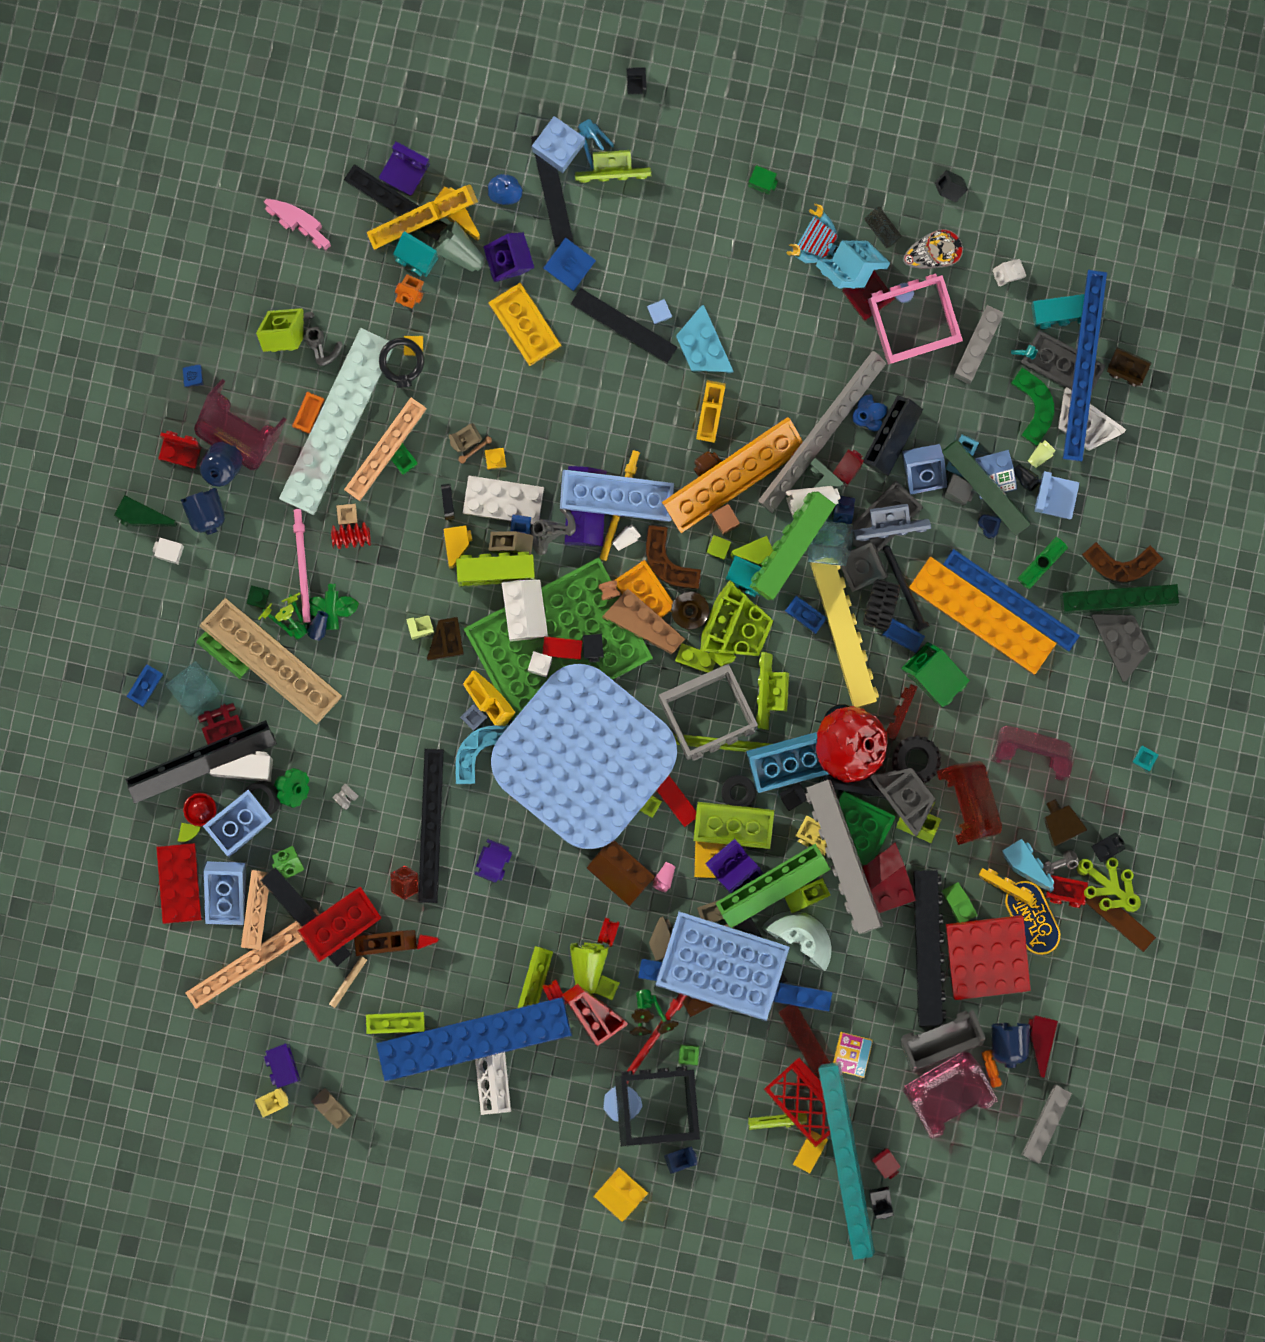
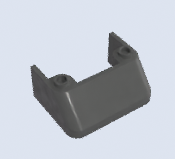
(942, 1041)

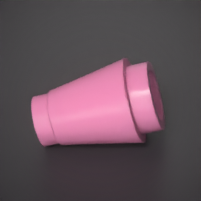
(664, 877)

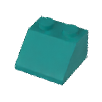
(415, 255)
(741, 574)

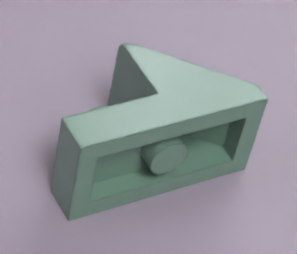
(828, 477)

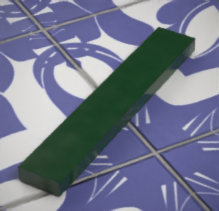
(986, 487)

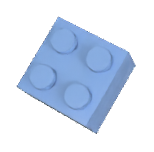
(558, 144)

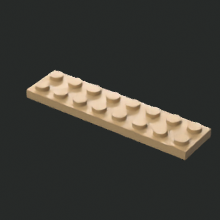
(270, 661)

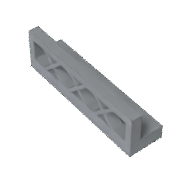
(1046, 1124)

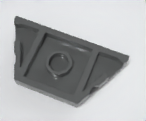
(1123, 641)
(907, 796)

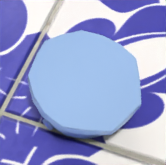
(610, 1103)

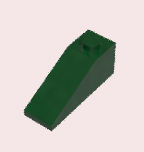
(138, 514)

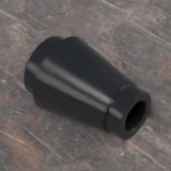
(1026, 477)

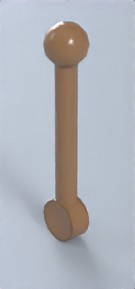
(462, 459)

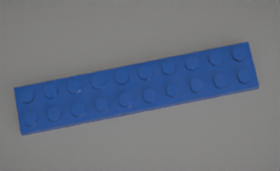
(474, 1039)

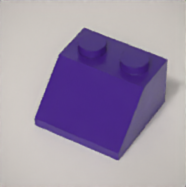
(508, 256)
(282, 1066)

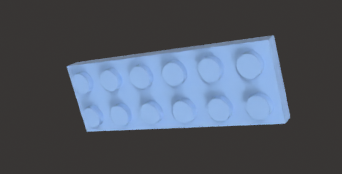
(615, 495)

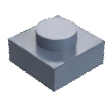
(473, 717)

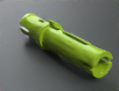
(774, 1121)

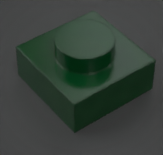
(258, 597)

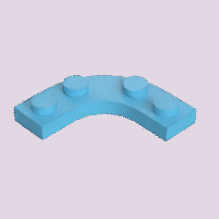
(471, 748)

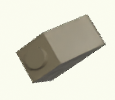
(510, 542)
(331, 1108)

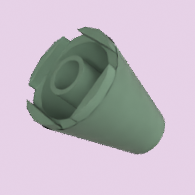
(458, 248)

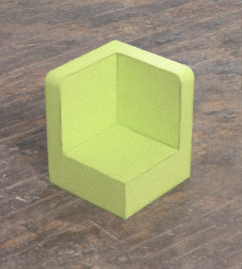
(420, 627)

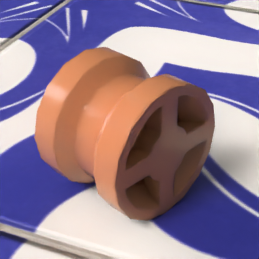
(609, 590)

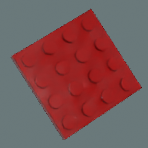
(988, 957)

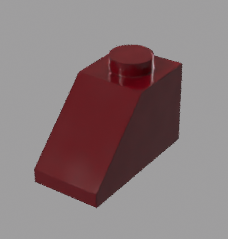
(886, 1164)

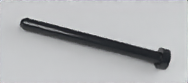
(905, 589)

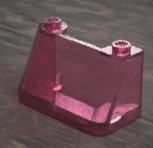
(1011, 738)
(949, 1092)

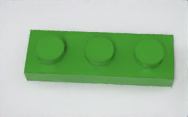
(222, 655)

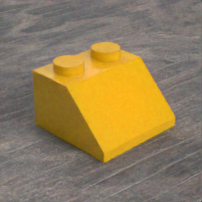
(620, 1194)

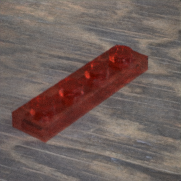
(804, 1038)

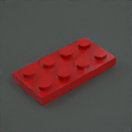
(179, 883)
(339, 924)

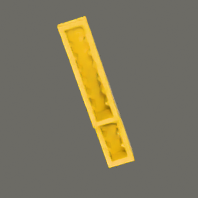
(422, 216)

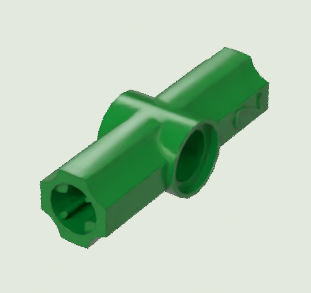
(1050, 554)

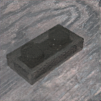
(883, 227)

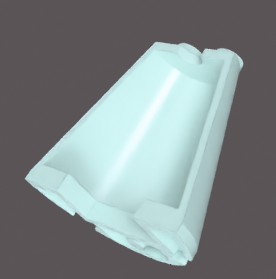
(805, 930)

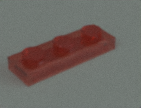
(900, 712)

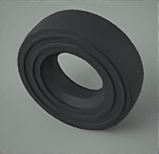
(738, 780)

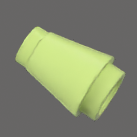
(1041, 454)

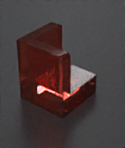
(404, 882)

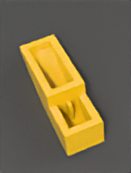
(710, 411)
(488, 699)

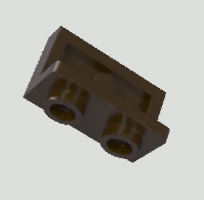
(1128, 367)

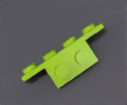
(612, 165)
(772, 691)

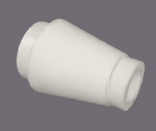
(627, 537)

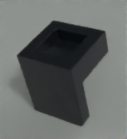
(636, 81)
(951, 186)
(793, 796)

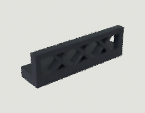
(864, 787)

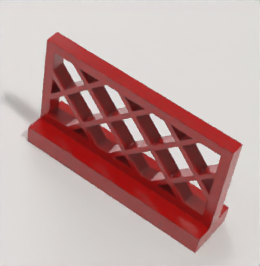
(814, 1085)

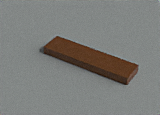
(1123, 923)

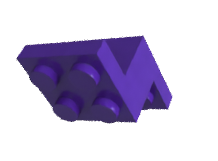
(733, 867)

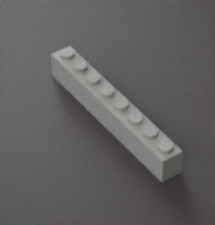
(844, 857)

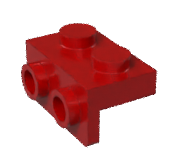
(1067, 891)

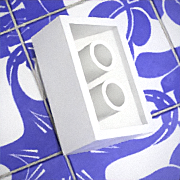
(524, 609)

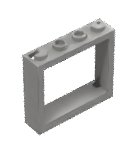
(695, 684)

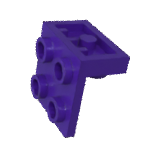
(404, 169)

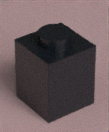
(593, 648)

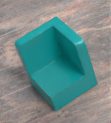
(1145, 758)

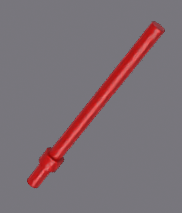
(676, 1004)

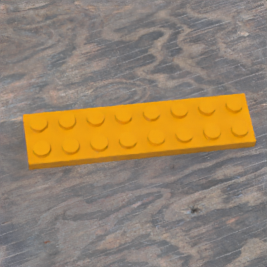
(733, 475)
(982, 615)

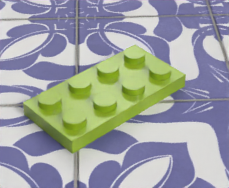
(726, 822)

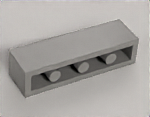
(978, 344)

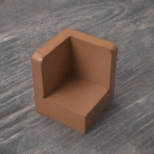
(725, 519)

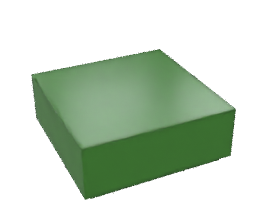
(688, 1054)

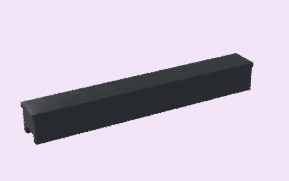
(200, 761)

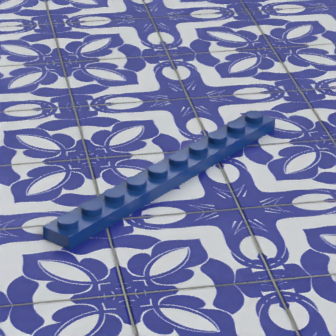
(1084, 365)
(784, 994)

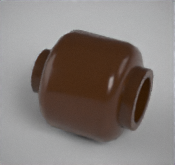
(705, 462)

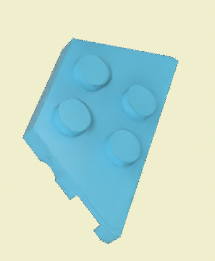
(702, 345)

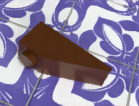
(385, 942)

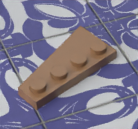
(638, 618)

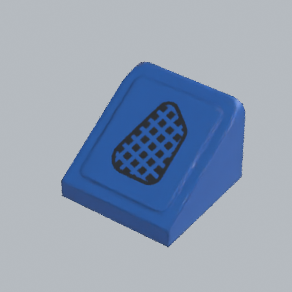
(193, 376)

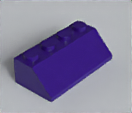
(588, 524)

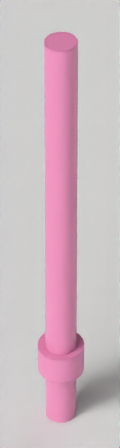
(299, 529)

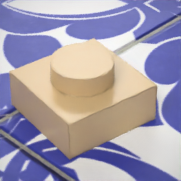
(347, 514)

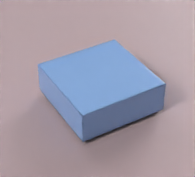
(659, 311)

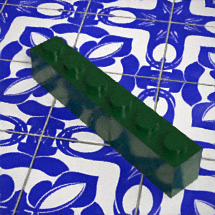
(1119, 599)

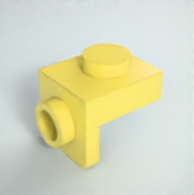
(272, 1102)

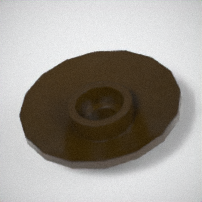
(694, 601)

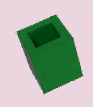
(763, 180)

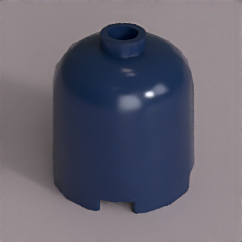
(221, 464)
(204, 511)
(1010, 1043)

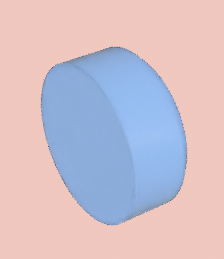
(906, 297)

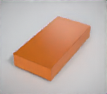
(308, 412)

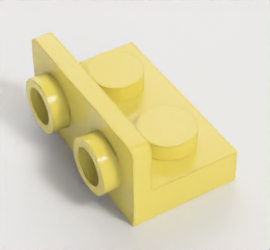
(809, 834)

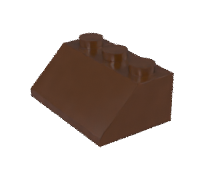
(620, 872)

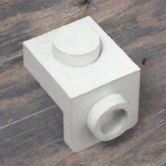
(1009, 272)

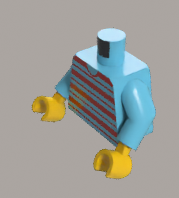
(817, 239)

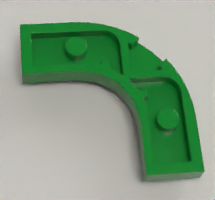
(1042, 402)

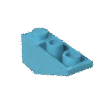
(1022, 862)

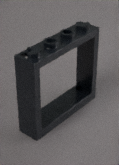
(624, 1114)

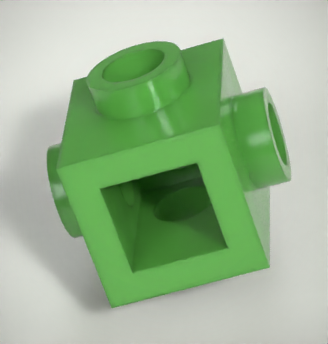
(287, 862)

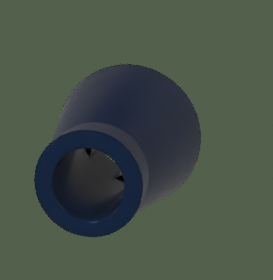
(317, 628)

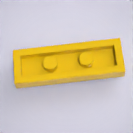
(1006, 885)

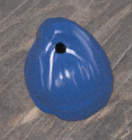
(504, 189)

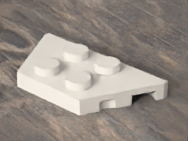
(1099, 426)

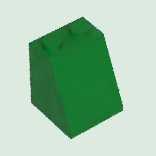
(936, 674)

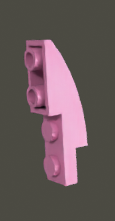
(292, 217)

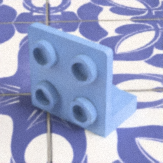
(1056, 496)

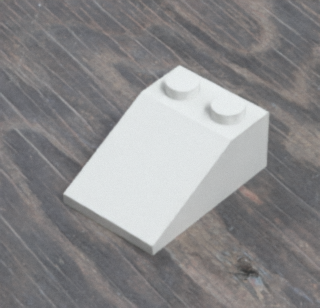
(251, 767)

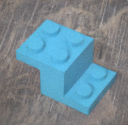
(852, 264)

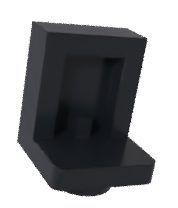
(1108, 847)
(881, 1203)

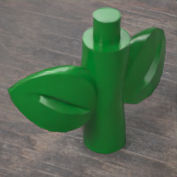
(333, 606)

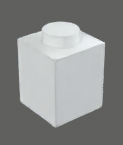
(168, 550)
(540, 664)

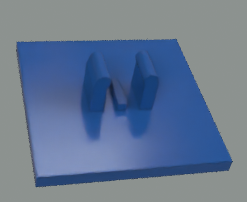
(569, 264)

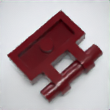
(223, 728)

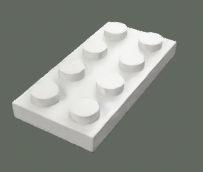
(502, 499)

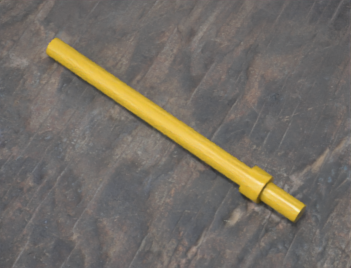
(630, 470)

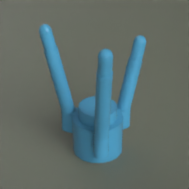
(590, 131)

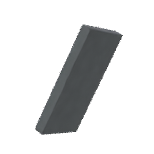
(1056, 361)
(892, 496)

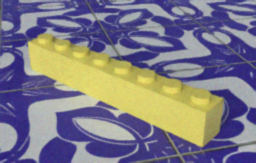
(844, 635)

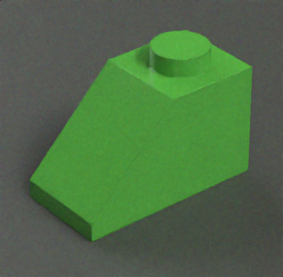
(959, 903)

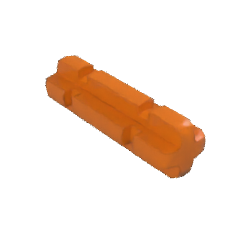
(991, 1068)

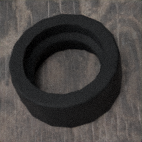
(271, 791)

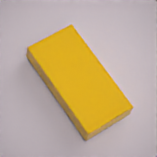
(809, 1154)

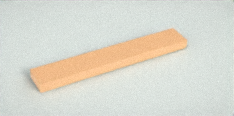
(385, 449)

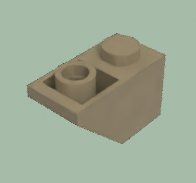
(660, 938)

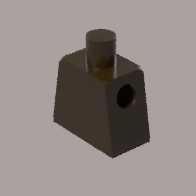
(1062, 823)

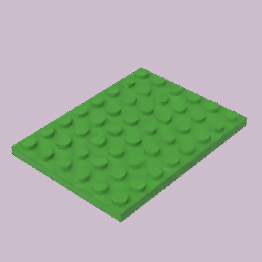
(571, 610)

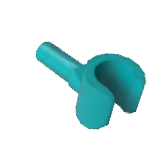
(1031, 352)

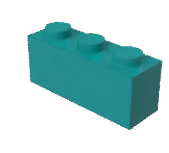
(1057, 311)

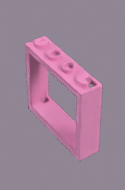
(914, 285)

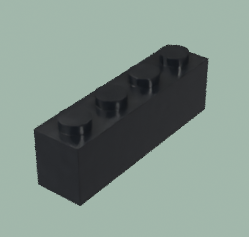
(892, 435)

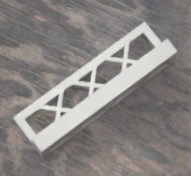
(498, 1081)

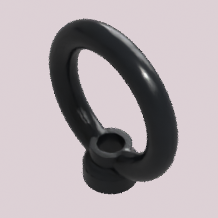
(402, 380)

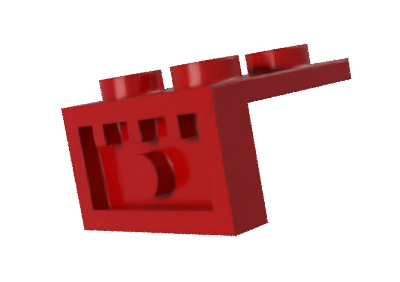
(179, 450)

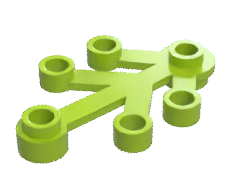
(1111, 886)

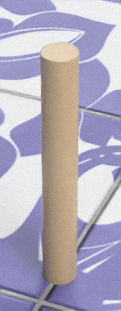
(348, 981)

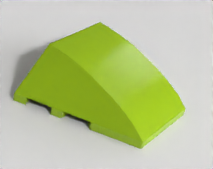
(735, 624)

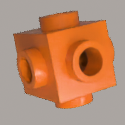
(409, 291)

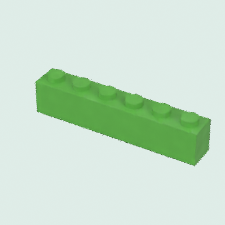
(792, 545)
(772, 886)

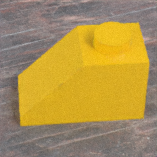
(457, 543)

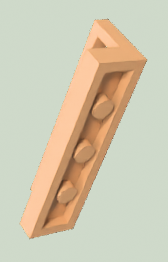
(255, 912)

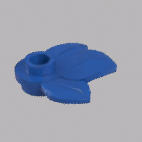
(872, 411)

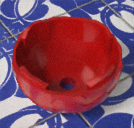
(843, 740)

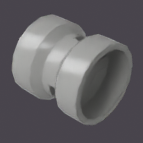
(342, 800)

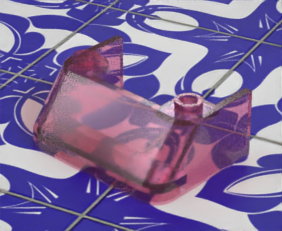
(219, 425)

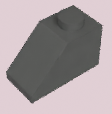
(959, 490)

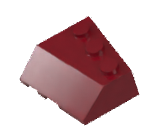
(889, 880)

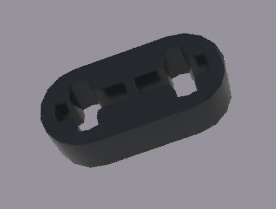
(447, 501)

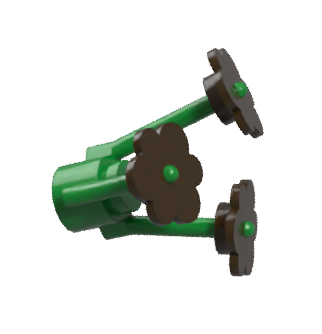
(643, 1014)

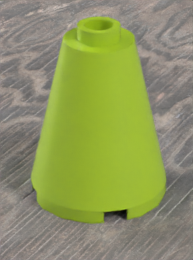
(588, 964)

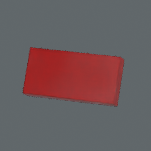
(562, 648)

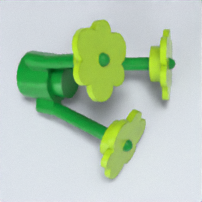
(297, 628)

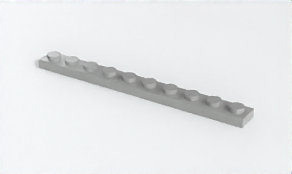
(822, 431)

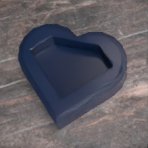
(989, 525)

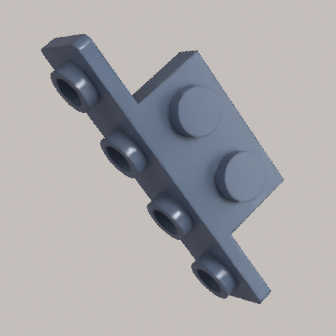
(891, 521)

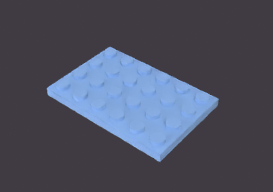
(722, 966)

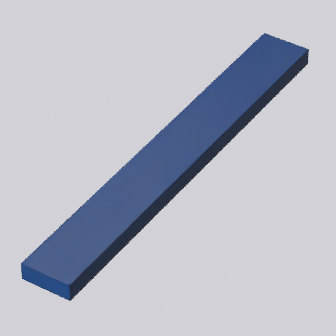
(1011, 600)

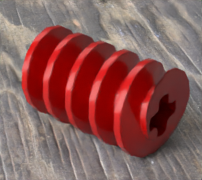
(350, 536)

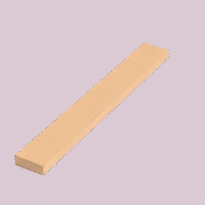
(245, 965)

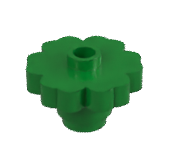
(292, 787)

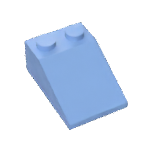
(238, 823)
(225, 892)

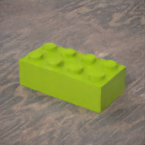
(494, 570)

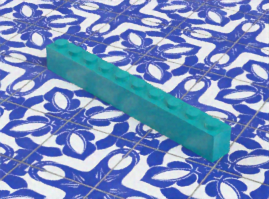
(846, 1160)

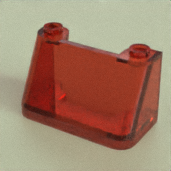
(975, 800)

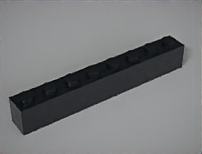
(928, 948)

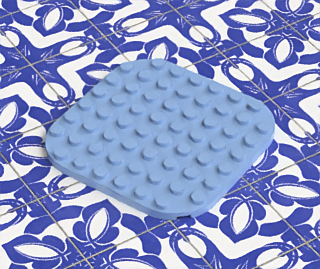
(584, 756)

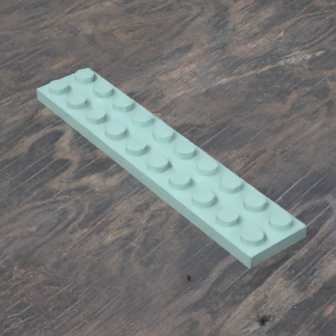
(335, 423)

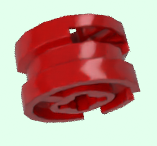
(608, 932)
(553, 991)

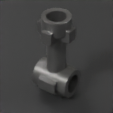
(1070, 859)

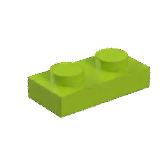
(695, 658)

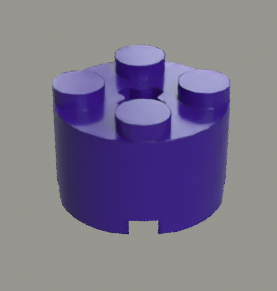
(492, 861)

